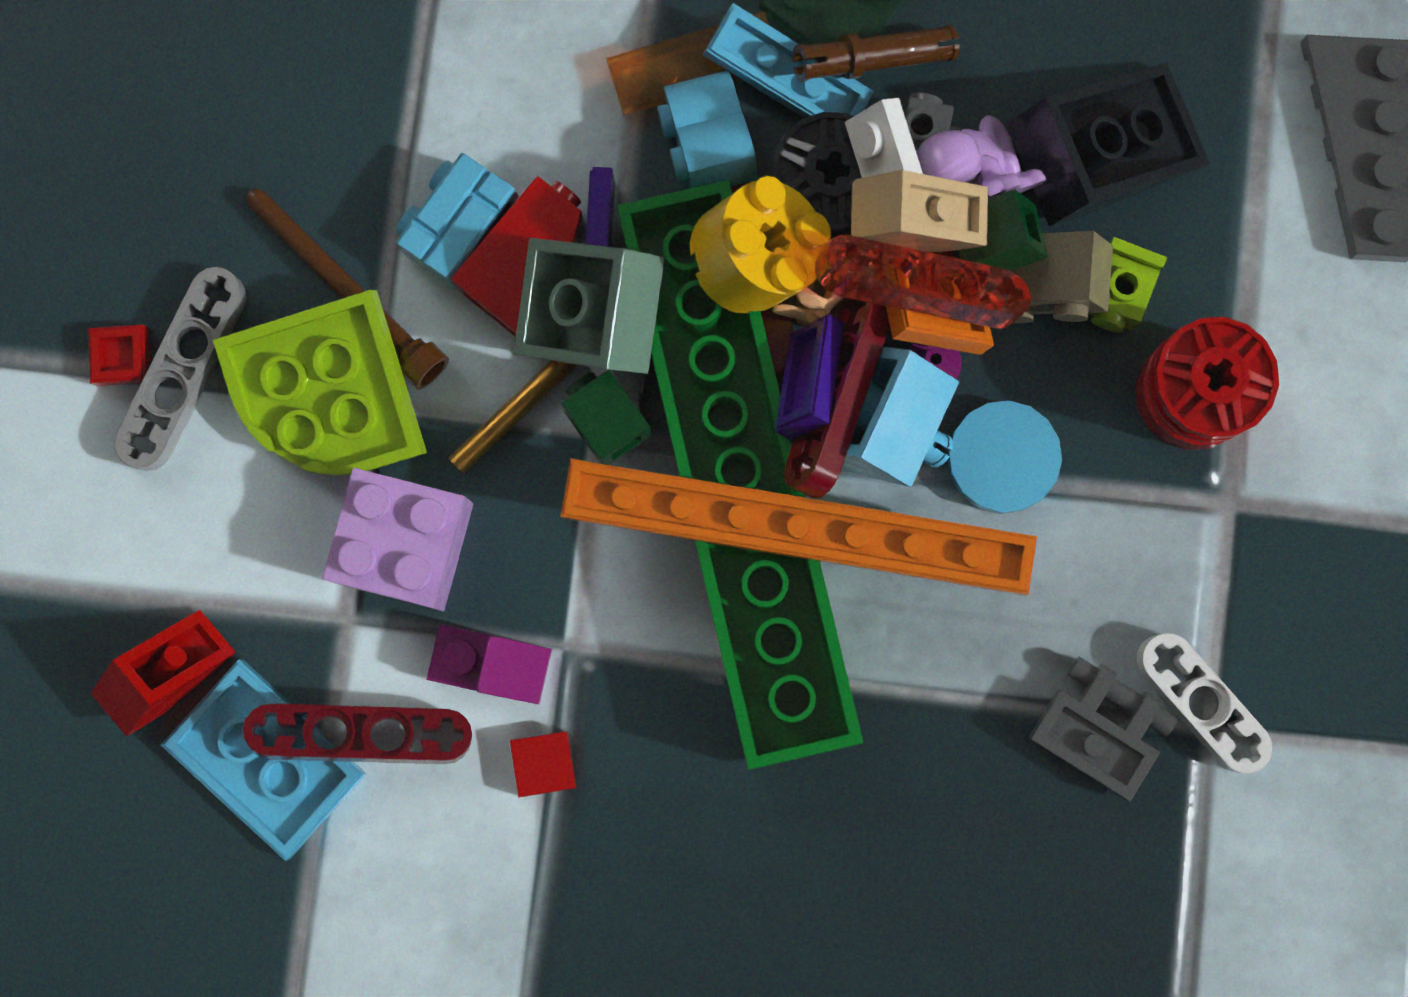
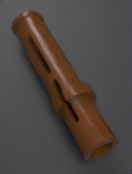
(854, 55)

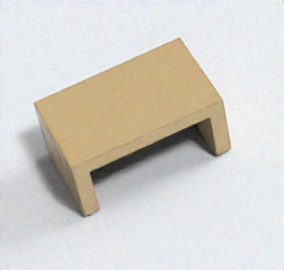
(919, 211)

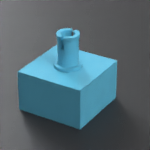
(901, 419)

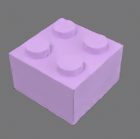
(398, 539)

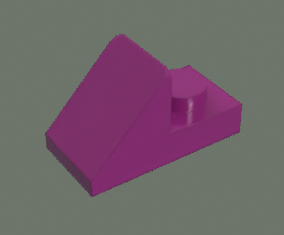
(489, 664)

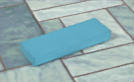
(765, 62)

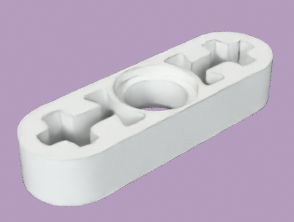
(1221, 744)

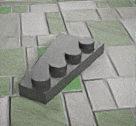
(1365, 122)

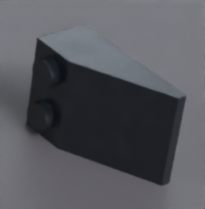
(1107, 142)

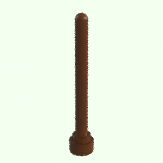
(419, 360)

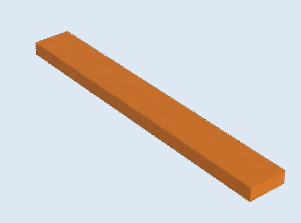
(799, 527)

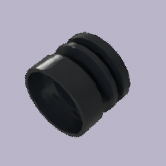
(804, 159)

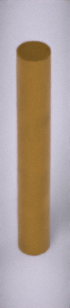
(510, 414)

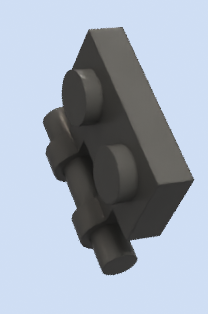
(1095, 744)

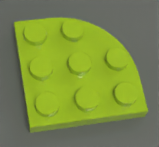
(324, 387)

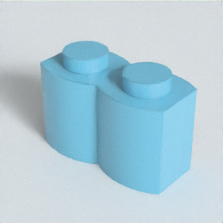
(708, 132)

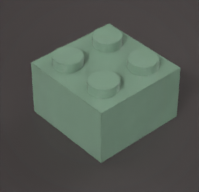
(589, 305)

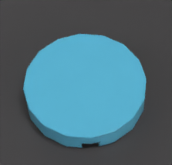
(1004, 457)

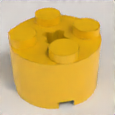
(758, 246)

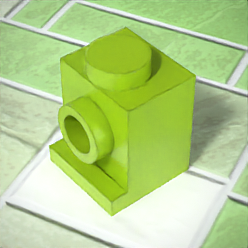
(1138, 268)

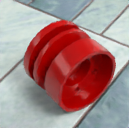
(1174, 383)

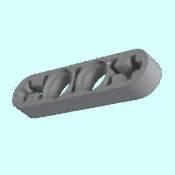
(171, 364)

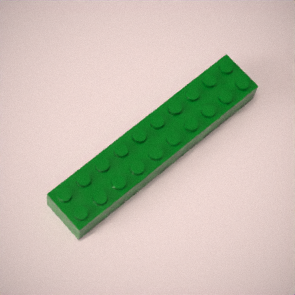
(722, 421)

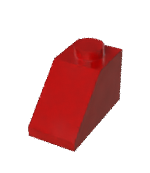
(161, 672)

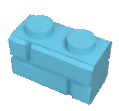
(454, 217)

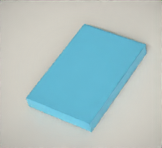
(273, 797)

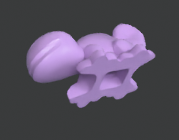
(978, 158)

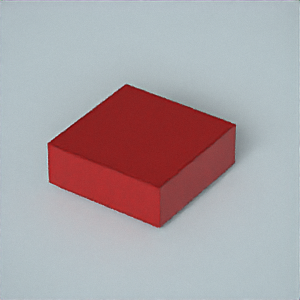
(119, 355)
(543, 764)

